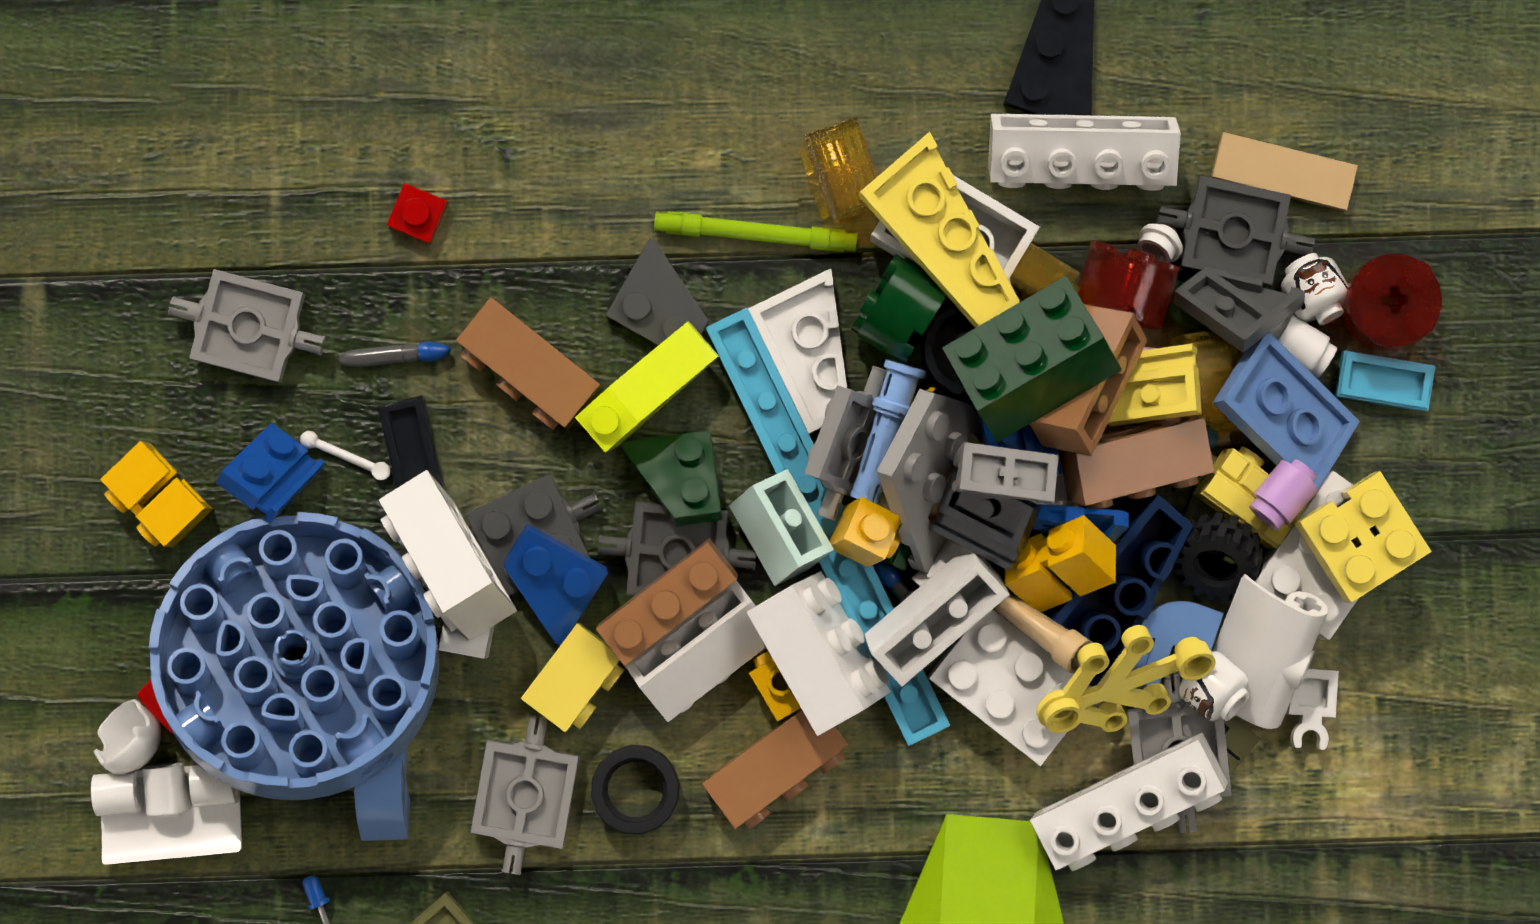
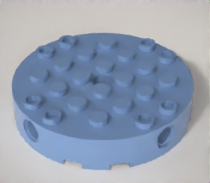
(309, 721)

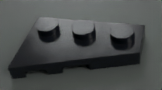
(1056, 61)

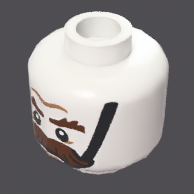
(1323, 287)
(1218, 693)

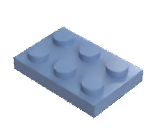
(1285, 408)

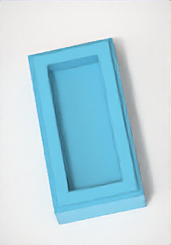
(1384, 381)

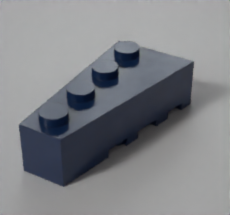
(1142, 564)

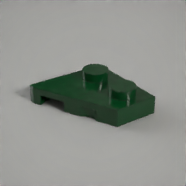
(679, 474)

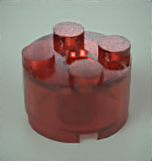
(1405, 280)
(1128, 283)

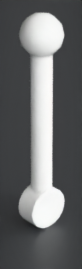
(380, 470)

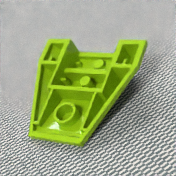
(985, 875)

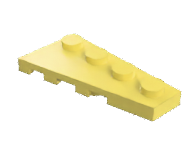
(930, 219)

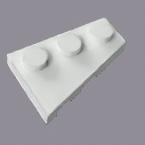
(805, 344)

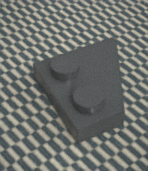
(655, 299)
(1236, 305)

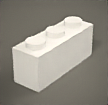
(935, 615)
(698, 653)

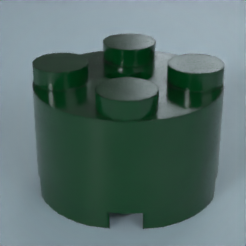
(899, 310)

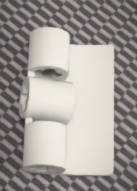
(1271, 645)
(165, 814)

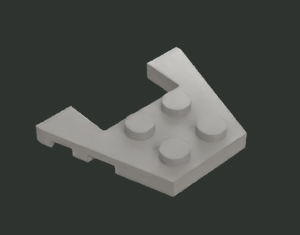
(920, 464)

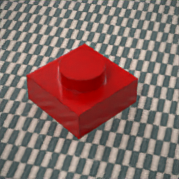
(417, 213)

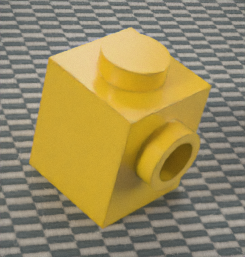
(866, 532)
(773, 686)

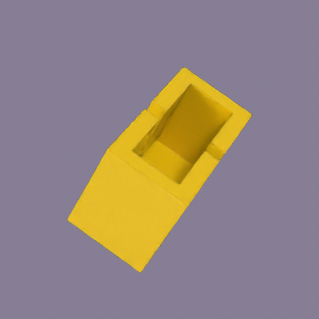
(138, 480)
(1072, 552)

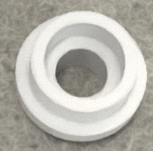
(1160, 241)

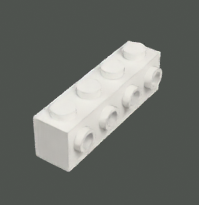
(1083, 151)
(1130, 802)

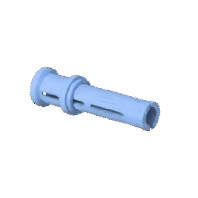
(890, 410)

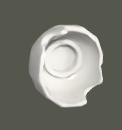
(128, 738)

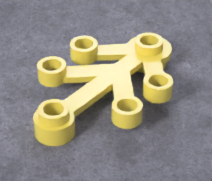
(1069, 707)

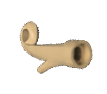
(1050, 635)

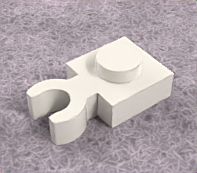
(1311, 702)

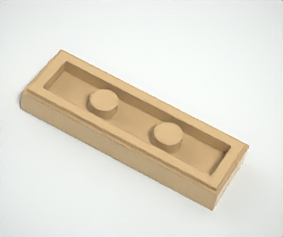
(1284, 170)

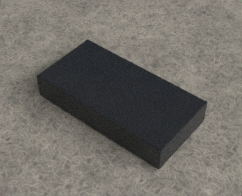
(409, 439)

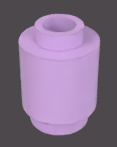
(1284, 493)

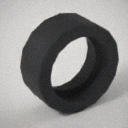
(620, 821)

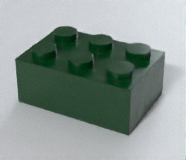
(1032, 359)

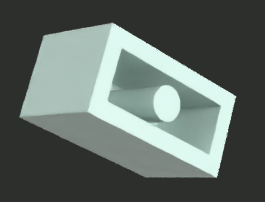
(781, 527)

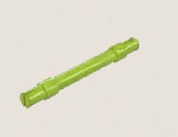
(696, 225)

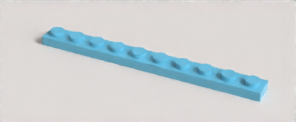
(788, 448)

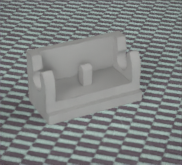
(1005, 472)

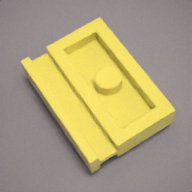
(1160, 387)

